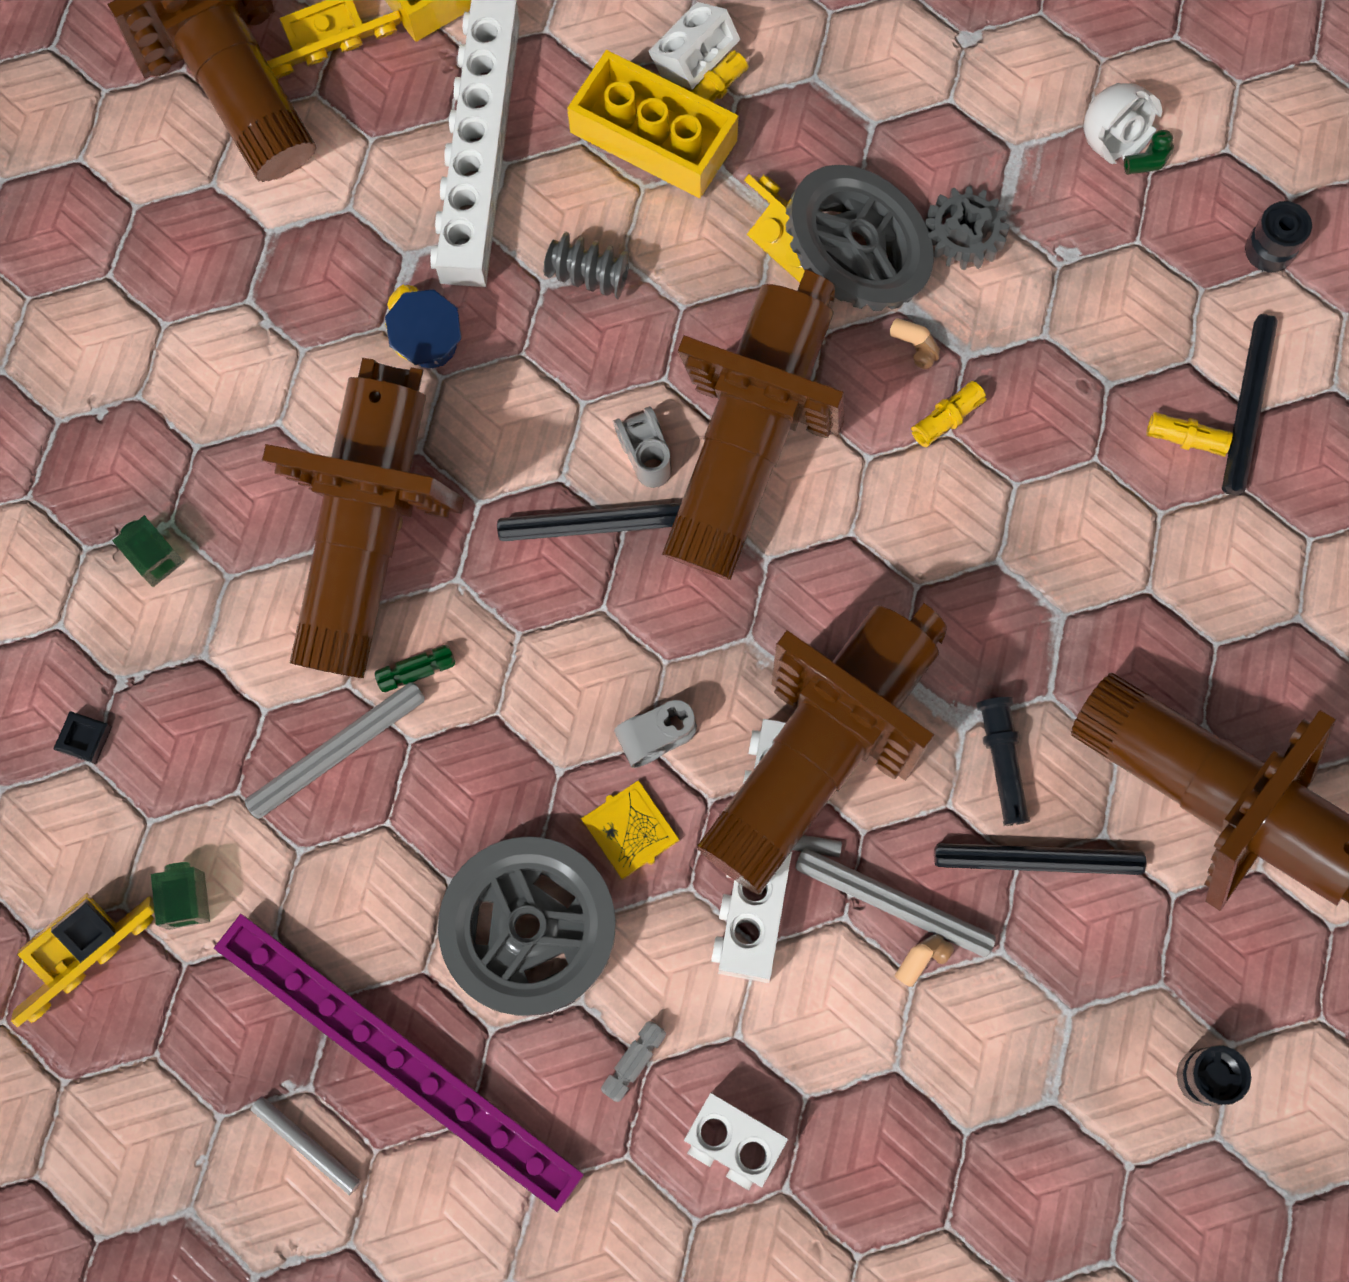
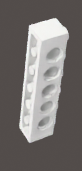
(755, 959)

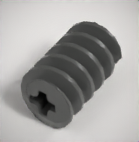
(586, 265)

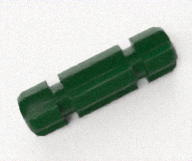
(414, 668)

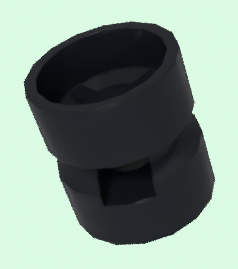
(1278, 236)
(1214, 1076)

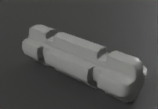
(633, 1061)

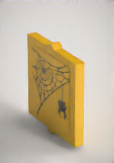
(630, 829)

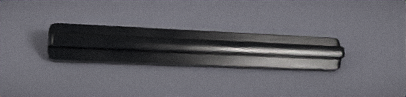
(1249, 405)
(587, 522)
(1040, 859)

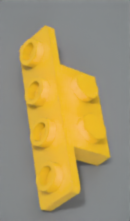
(326, 28)
(770, 228)
(60, 968)

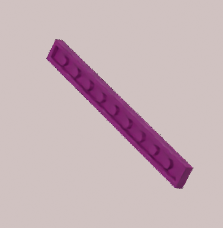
(400, 1063)

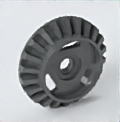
(880, 216)
(507, 878)

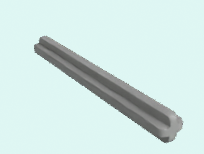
(334, 750)
(895, 902)

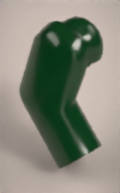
(1154, 157)

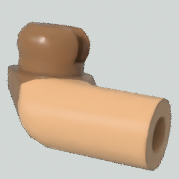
(921, 339)
(920, 955)

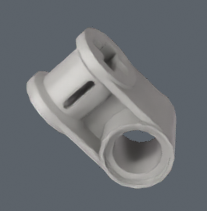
(644, 441)
(651, 734)

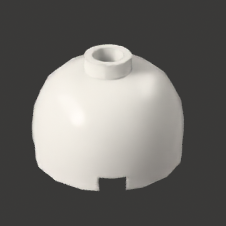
(1121, 120)

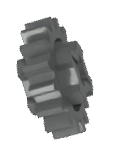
(969, 223)

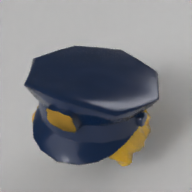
(422, 326)

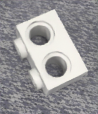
(694, 44)
(740, 1130)

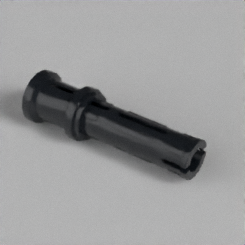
(1002, 740)

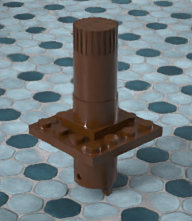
(228, 66)
(760, 399)
(363, 498)
(841, 718)
(1251, 802)

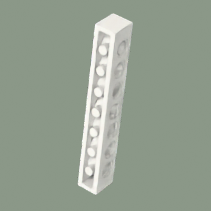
(469, 262)

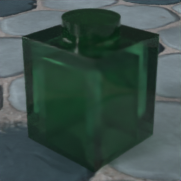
(147, 550)
(180, 896)

